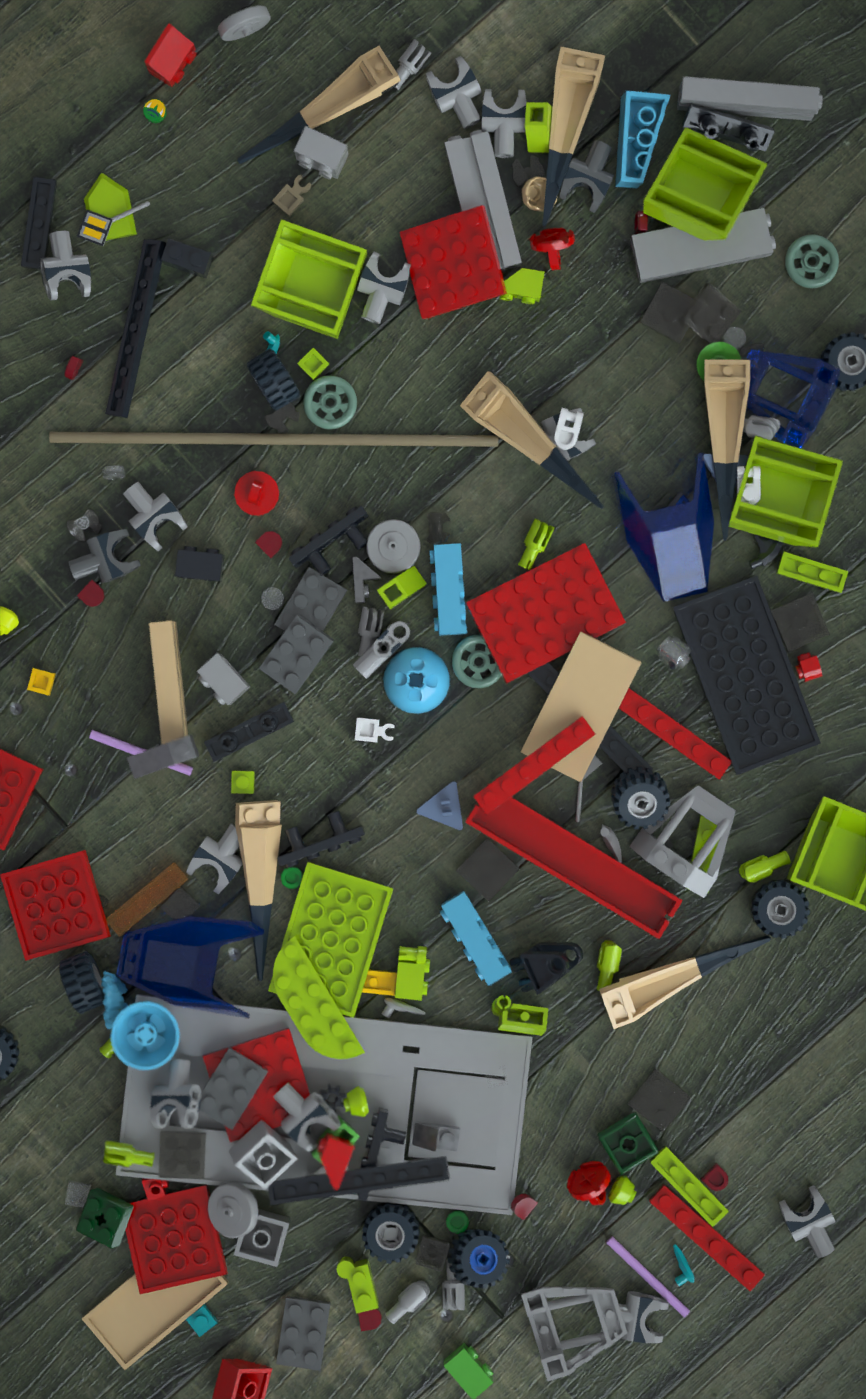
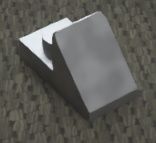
(361, 573)
(435, 1136)

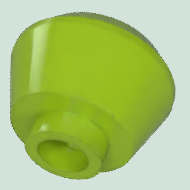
(356, 1102)
(622, 1191)

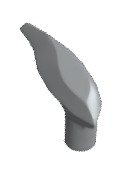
(611, 842)
(400, 1006)

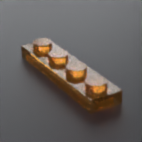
(147, 899)

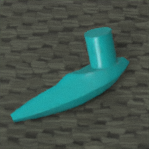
(274, 341)
(684, 1266)

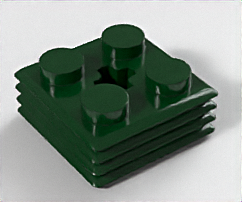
(624, 1157)
(115, 1212)

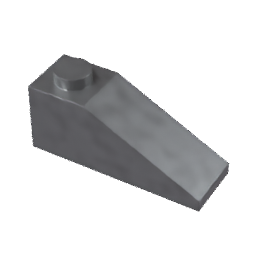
(163, 756)

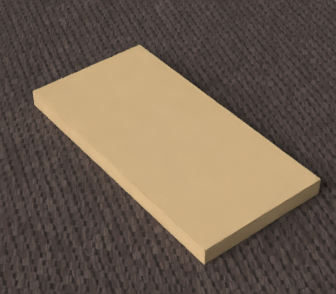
(589, 687)
(135, 1322)

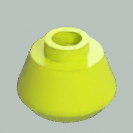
(8, 620)

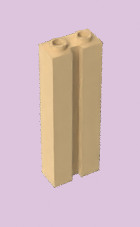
(168, 680)

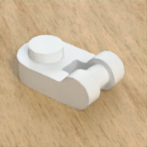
(565, 436)
(752, 490)

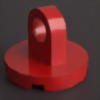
(552, 241)
(256, 493)
(589, 1182)

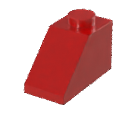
(335, 1157)

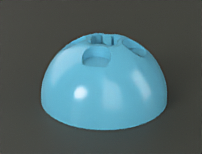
(403, 693)
(143, 1048)

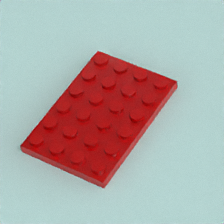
(544, 612)

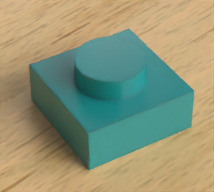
(202, 1320)

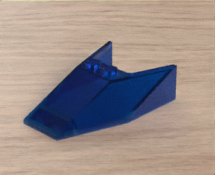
(673, 540)
(180, 960)

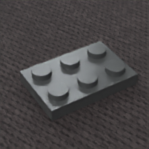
(313, 599)
(296, 654)
(231, 1088)
(303, 1333)

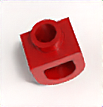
(808, 667)
(154, 1188)

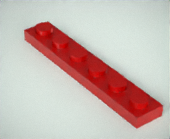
(674, 734)
(534, 765)
(706, 1237)

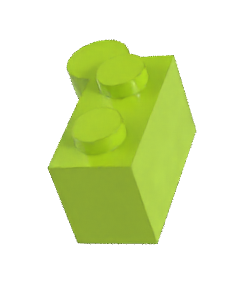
(410, 973)
(520, 1017)
(360, 1283)

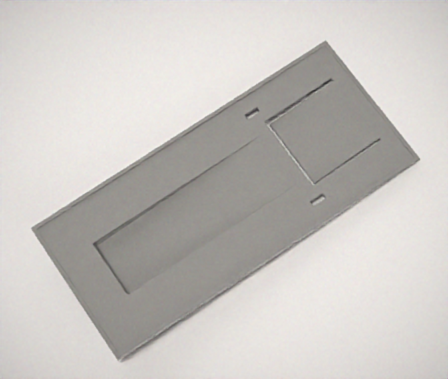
(486, 1116)

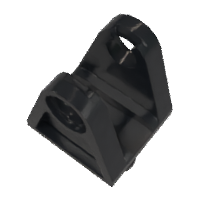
(545, 964)

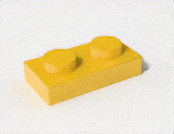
(380, 982)

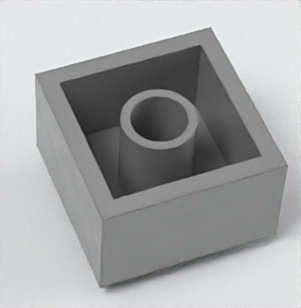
(321, 153)
(223, 679)
(263, 1154)
(265, 1240)

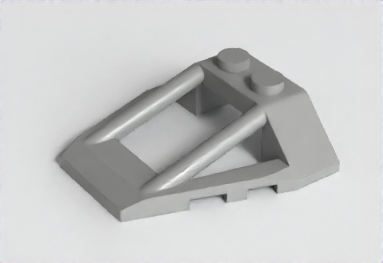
(672, 864)
(546, 1334)

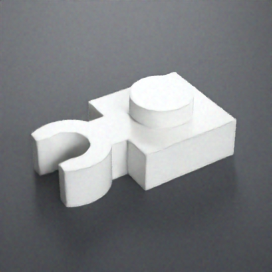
(370, 730)

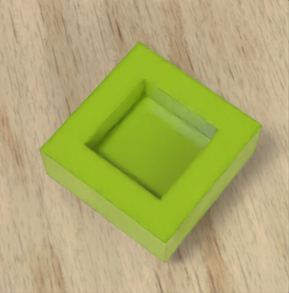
(313, 363)
(243, 782)

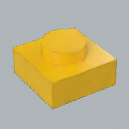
(41, 681)

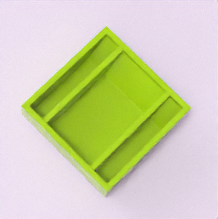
(703, 186)
(309, 279)
(793, 495)
(833, 853)

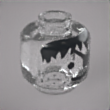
(674, 653)

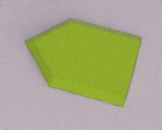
(110, 200)

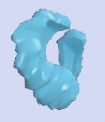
(113, 1000)

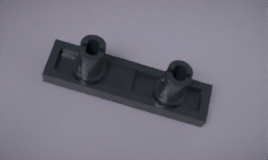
(728, 127)
(319, 541)
(249, 732)
(312, 851)
(373, 1143)

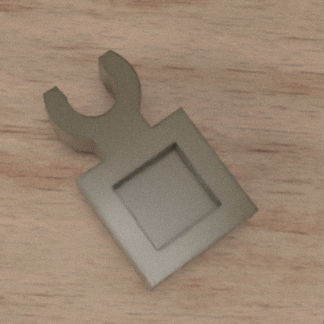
(289, 198)

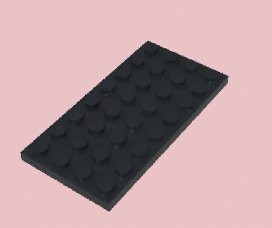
(746, 675)

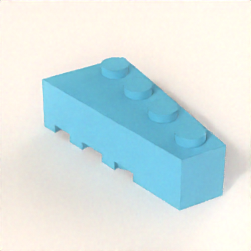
(638, 131)
(450, 589)
(476, 938)

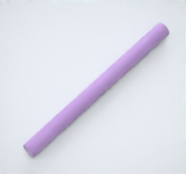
(133, 749)
(647, 1276)

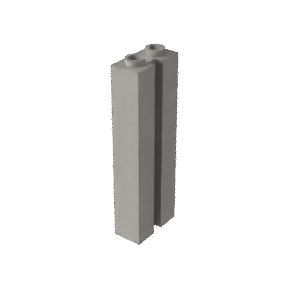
(750, 98)
(478, 184)
(675, 252)

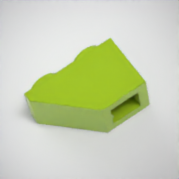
(538, 126)
(524, 285)
(401, 587)

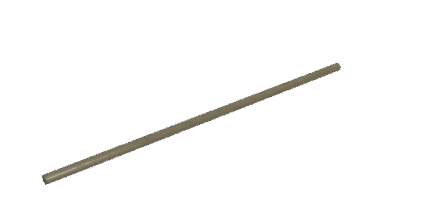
(274, 439)

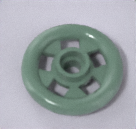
(820, 278)
(319, 386)
(459, 665)

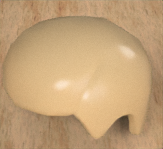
(534, 193)

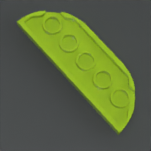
(312, 1005)

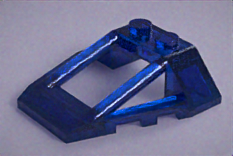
(823, 386)

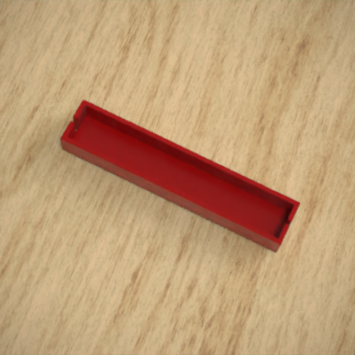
(578, 864)

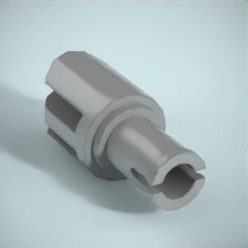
(411, 62)
(761, 427)
(369, 627)
(452, 1291)
(409, 1300)

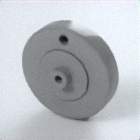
(244, 23)
(393, 546)
(233, 1210)

